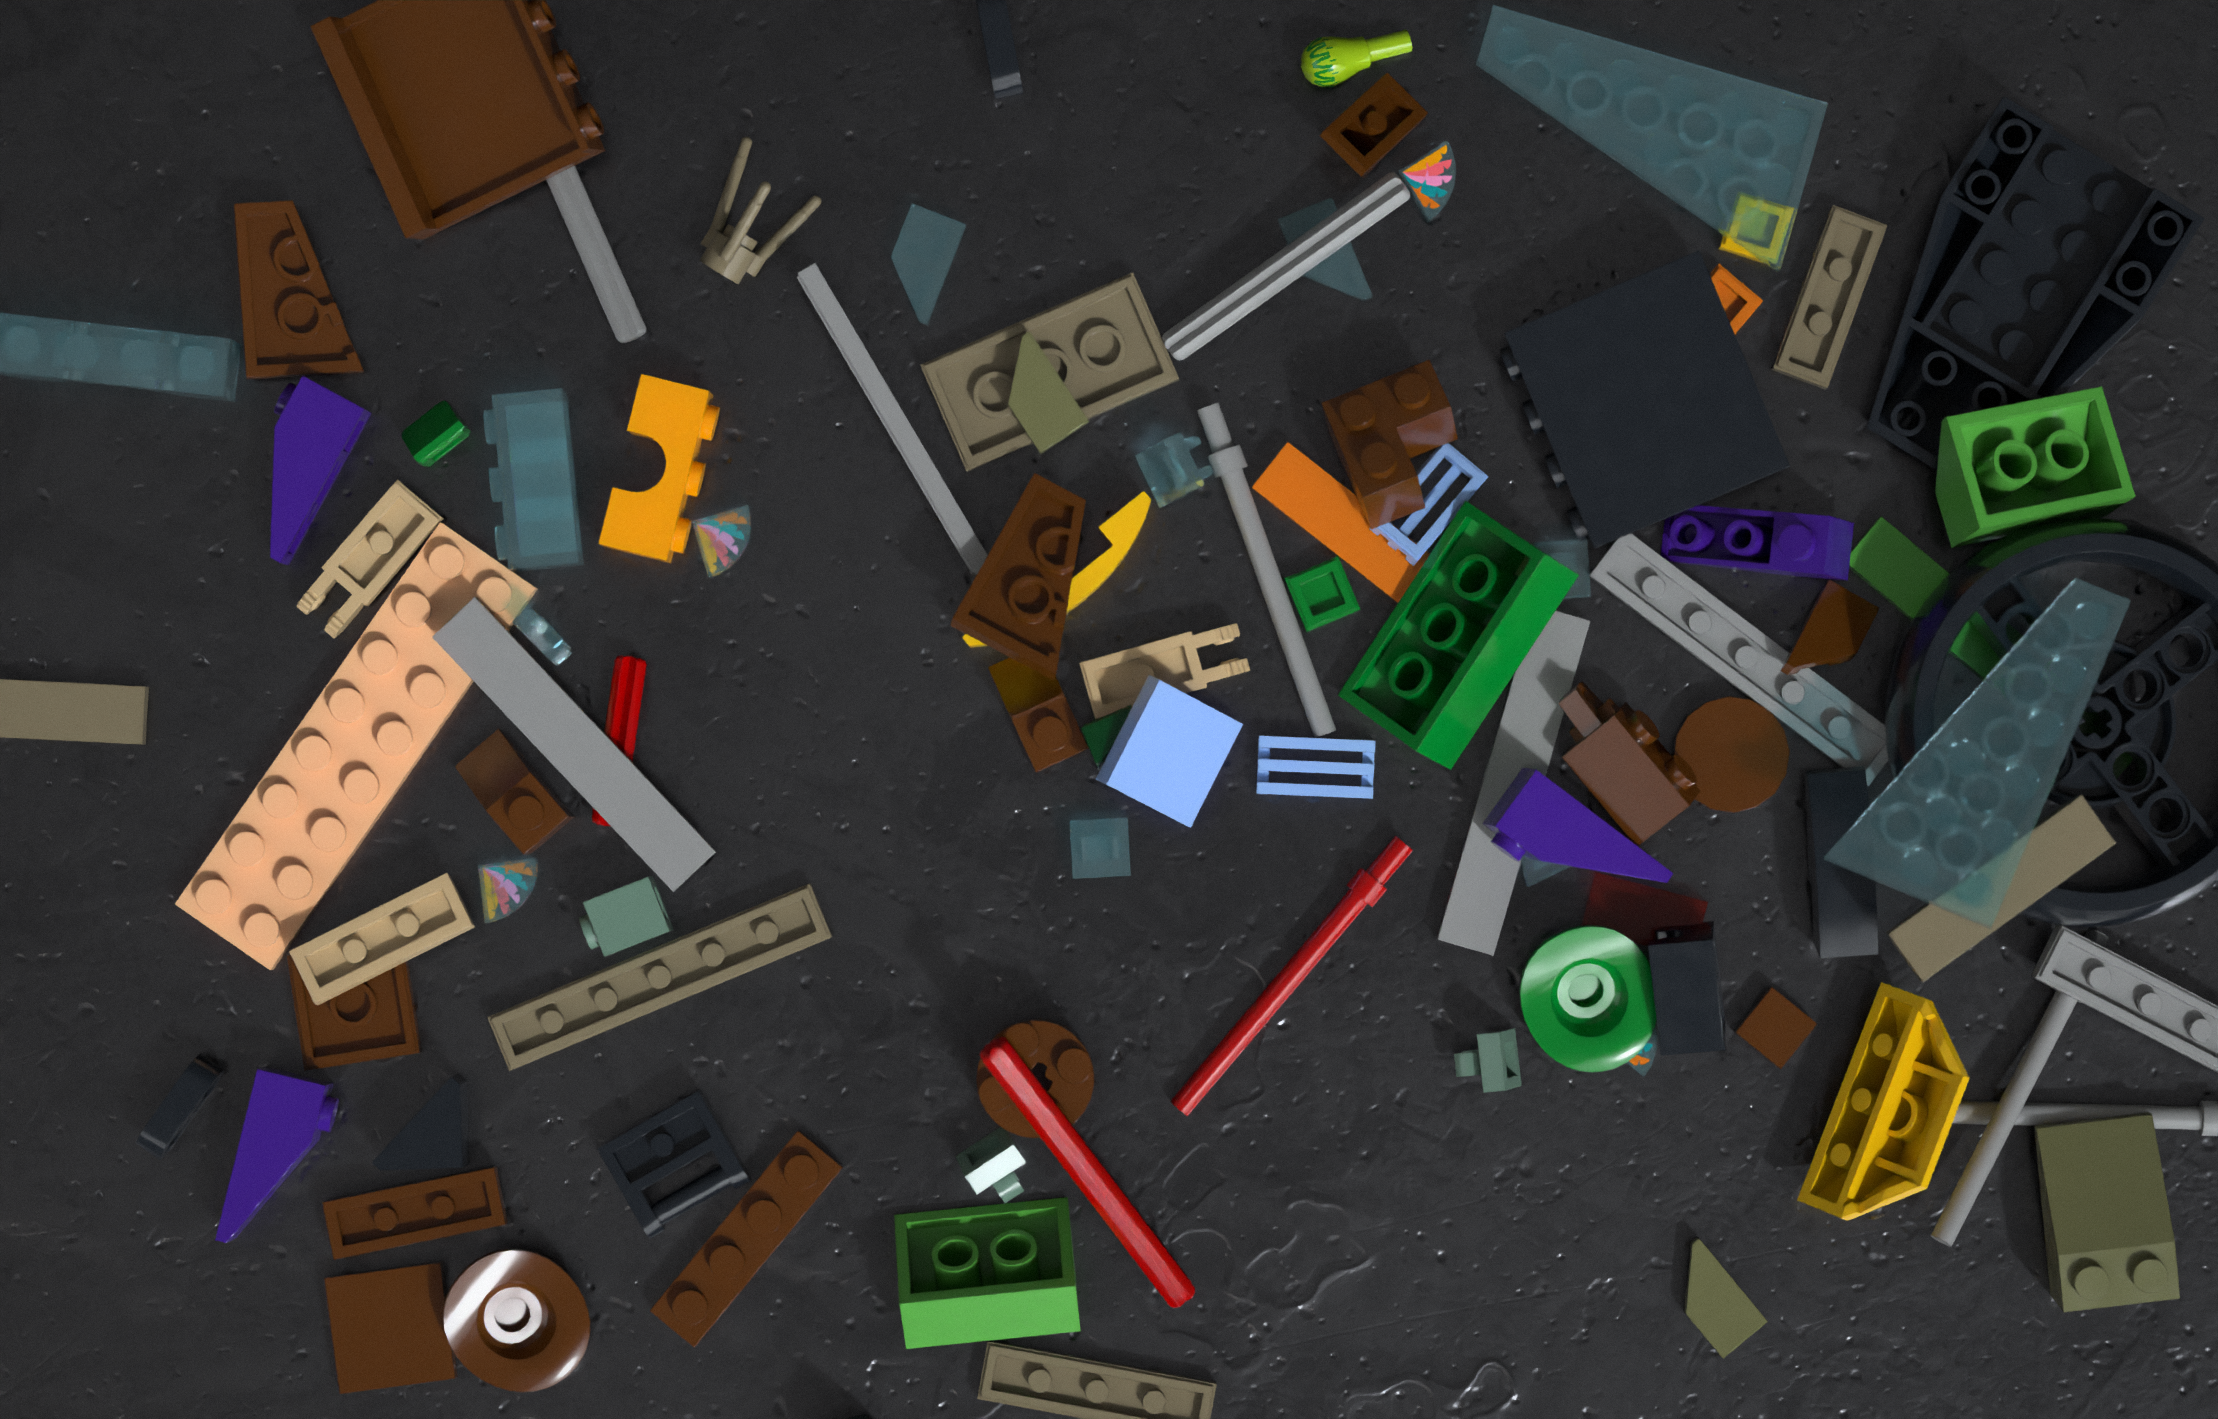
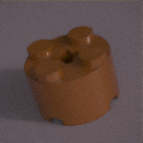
(1067, 1066)

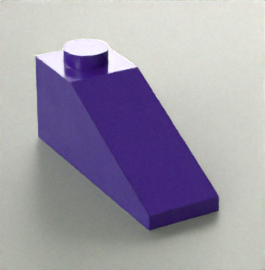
(309, 452)
(1553, 827)
(277, 1133)

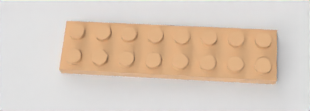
(349, 753)

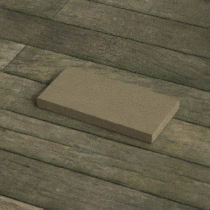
(1096, 343)

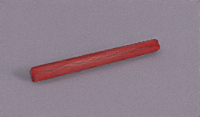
(1087, 1171)

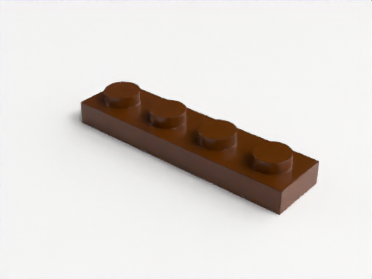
(746, 1238)

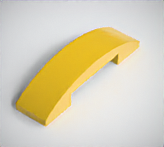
(1120, 533)

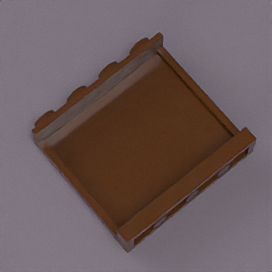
(458, 102)

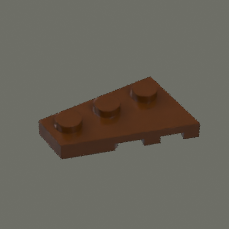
(285, 301)
(1026, 579)

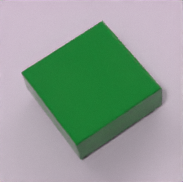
(1322, 594)

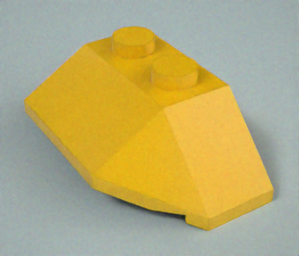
(1888, 1110)

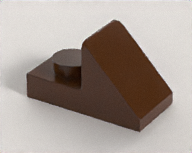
(1374, 125)
(1038, 713)

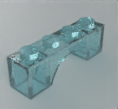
(119, 356)

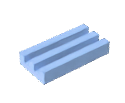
(1399, 538)
(1365, 769)

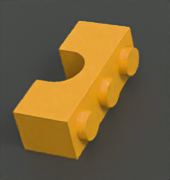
(653, 520)

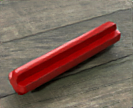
(624, 708)

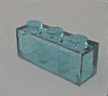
(534, 480)

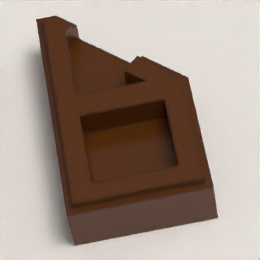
(1831, 629)

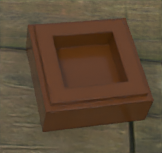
(1775, 1027)

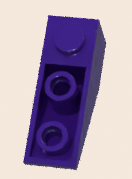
(1760, 541)

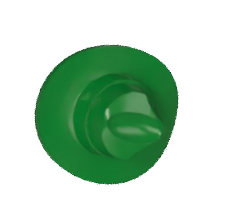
(1589, 998)

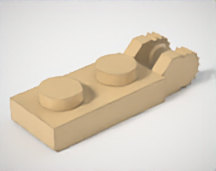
(373, 554)
(1119, 677)

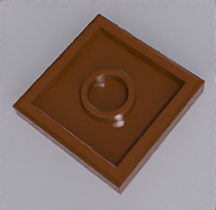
(360, 1024)
(389, 1327)

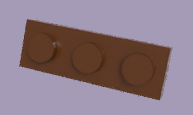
(415, 1212)

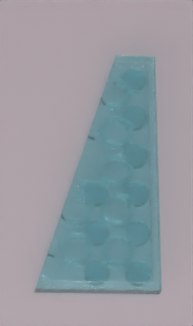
(1694, 133)
(1975, 790)

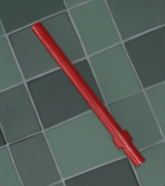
(1365, 888)

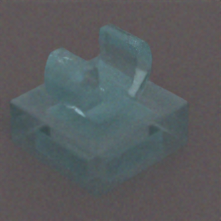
(1171, 469)
(1100, 848)

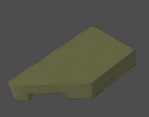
(1042, 399)
(1718, 1303)

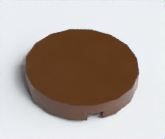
(1734, 752)

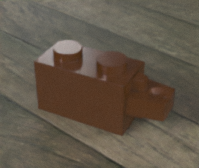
(1626, 764)

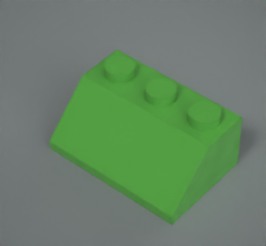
(2029, 466)
(986, 1273)

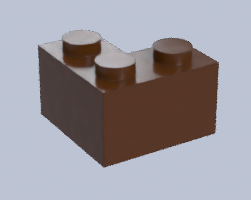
(1380, 431)

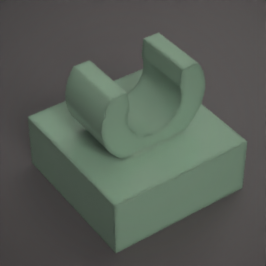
(1493, 1060)
(993, 1163)

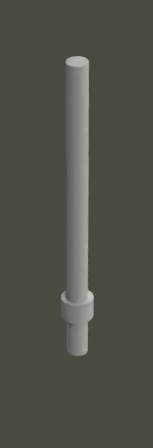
(1229, 464)
(2007, 1111)
(2032, 1114)

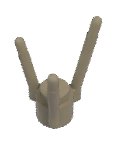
(732, 250)

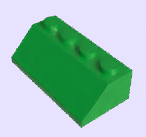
(1457, 635)

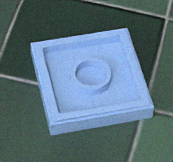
(1169, 751)

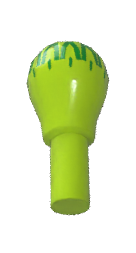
(1335, 59)

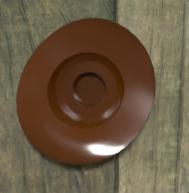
(516, 1320)

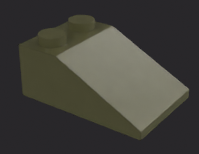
(2105, 1213)

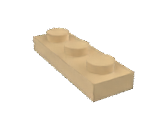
(381, 939)

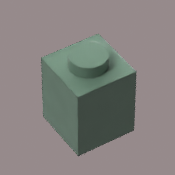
(625, 917)

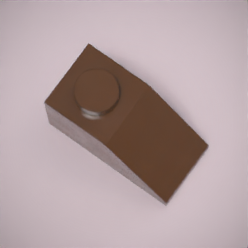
(513, 793)

